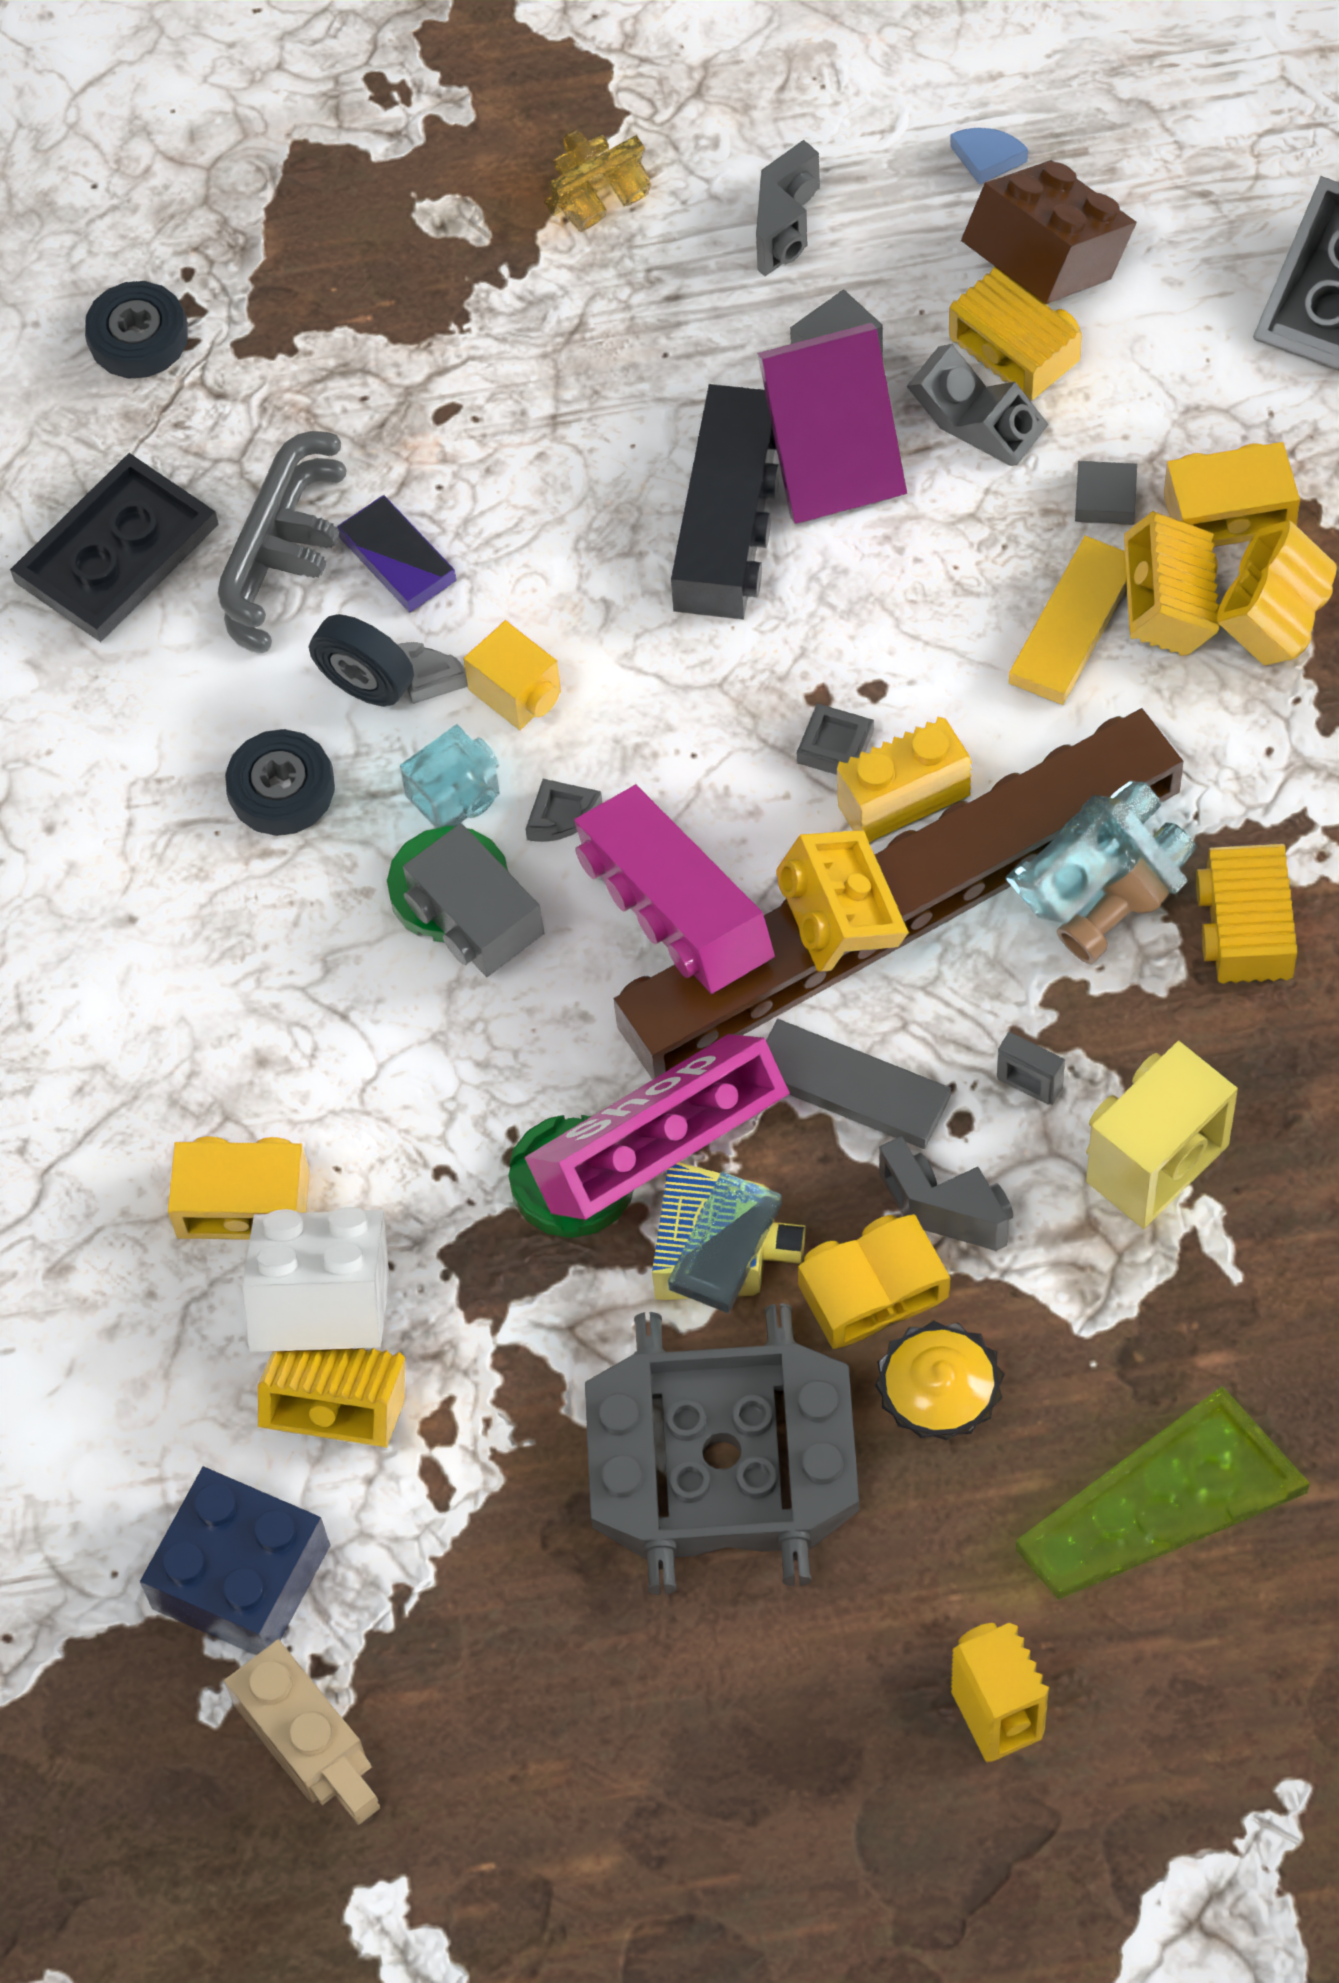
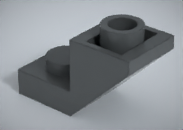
(781, 218)
(990, 418)
(958, 1208)

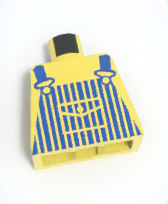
(683, 1201)

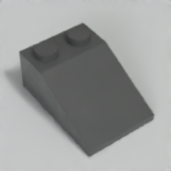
(1305, 298)

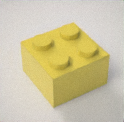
(1159, 1133)

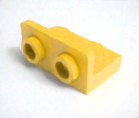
(839, 896)

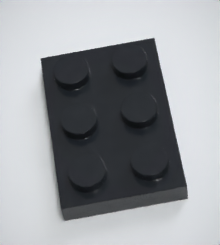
(114, 547)

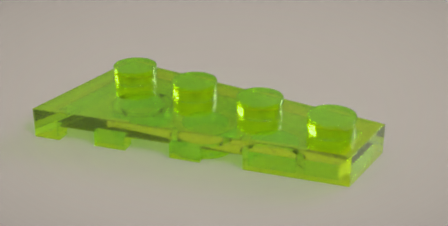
(1170, 1492)

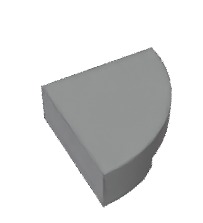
(433, 672)

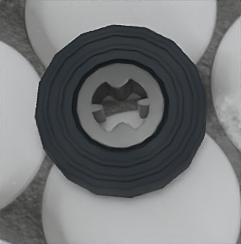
(126, 351)
(361, 660)
(271, 807)

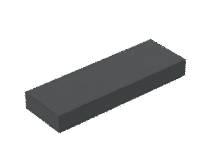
(857, 1084)

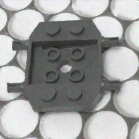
(710, 1401)

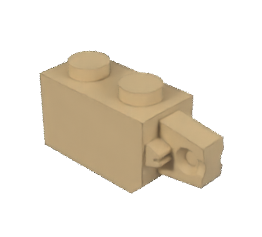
(302, 1730)

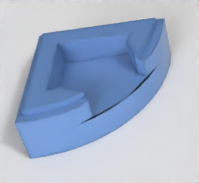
(988, 152)

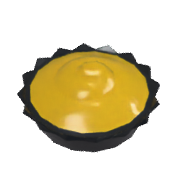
(939, 1380)

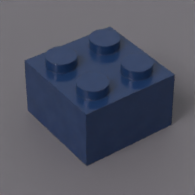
(235, 1562)

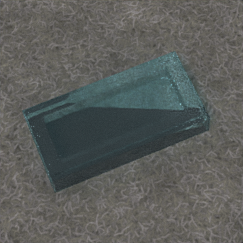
(725, 1242)

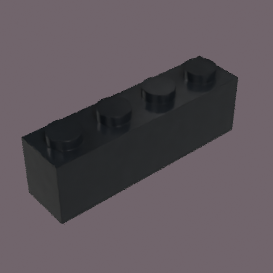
(726, 505)

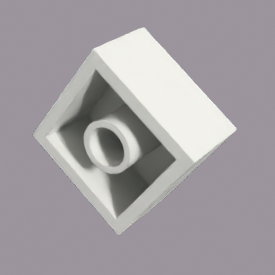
(316, 1280)

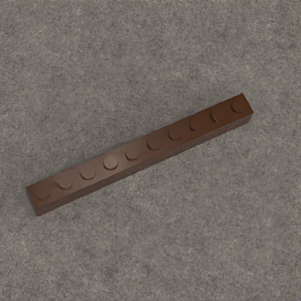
(930, 876)

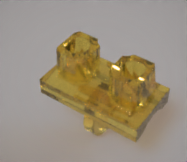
(577, 190)

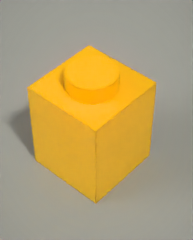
(513, 675)

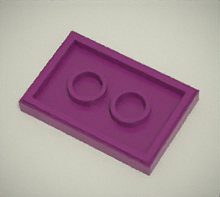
(832, 423)

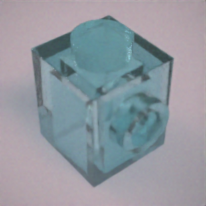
(451, 778)

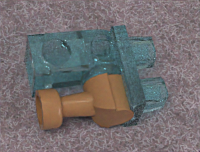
(1109, 852)

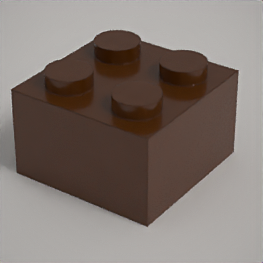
(1048, 230)

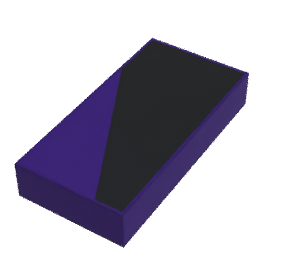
(396, 553)

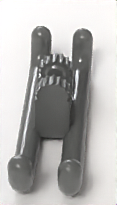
(272, 529)

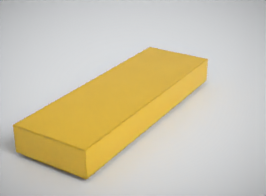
(1071, 622)

